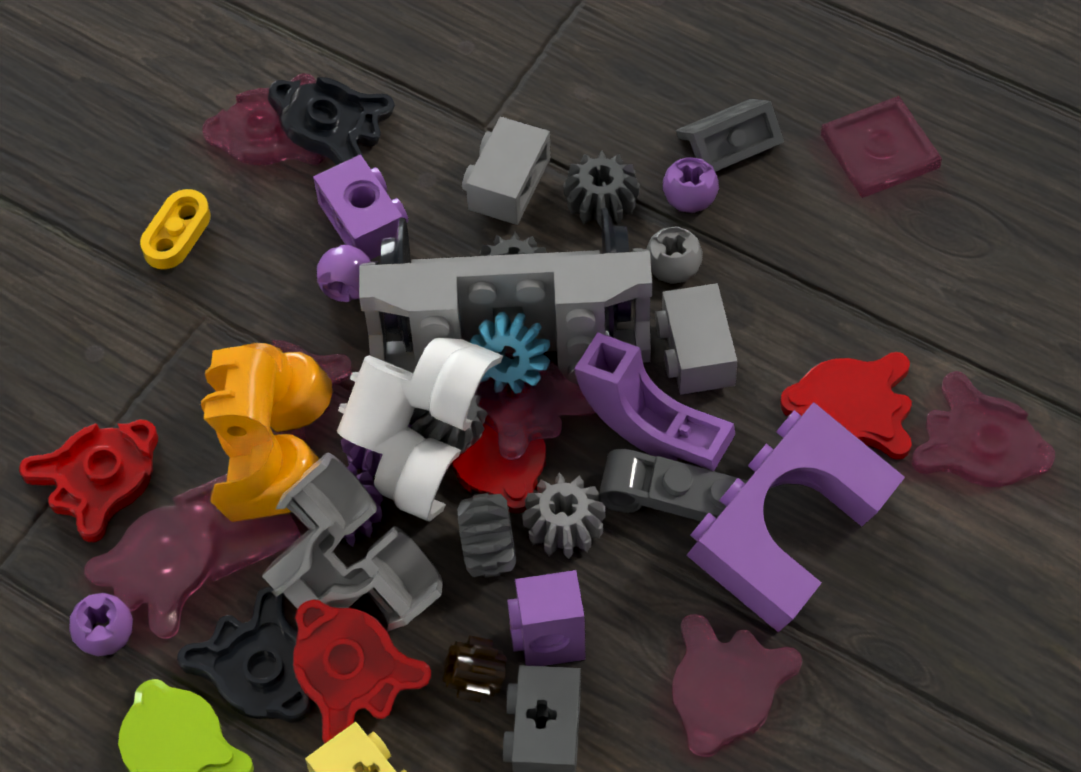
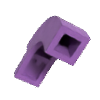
(635, 408)

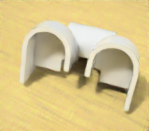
(384, 404)

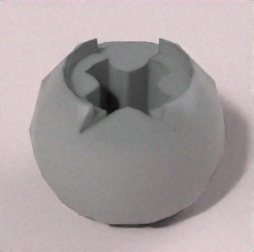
(674, 255)

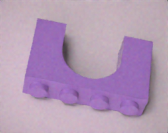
(737, 543)

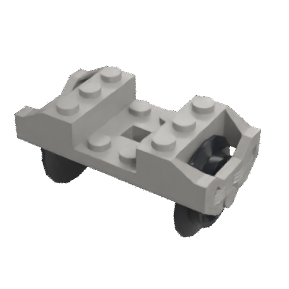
(455, 295)

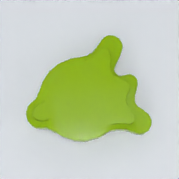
(175, 733)

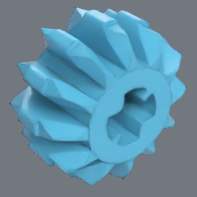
(528, 351)

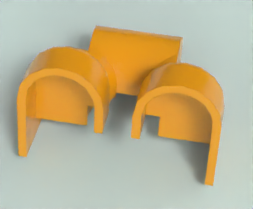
(257, 391)

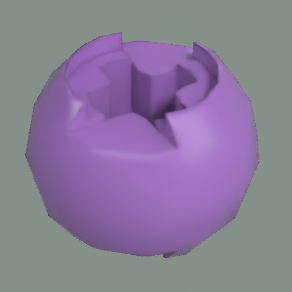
(690, 185)
(340, 272)
(100, 640)

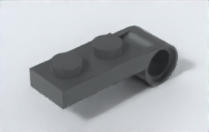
(661, 484)

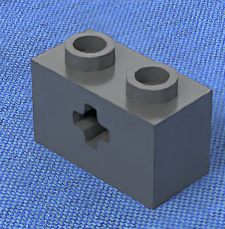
(550, 696)

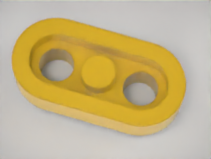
(174, 233)

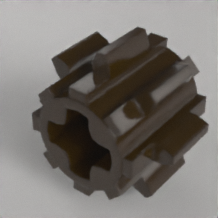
(474, 668)

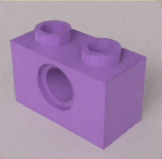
(359, 204)
(548, 619)

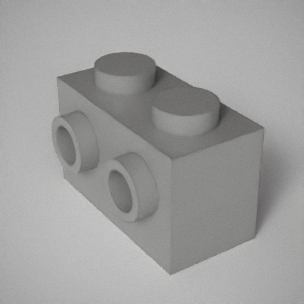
(507, 170)
(697, 338)

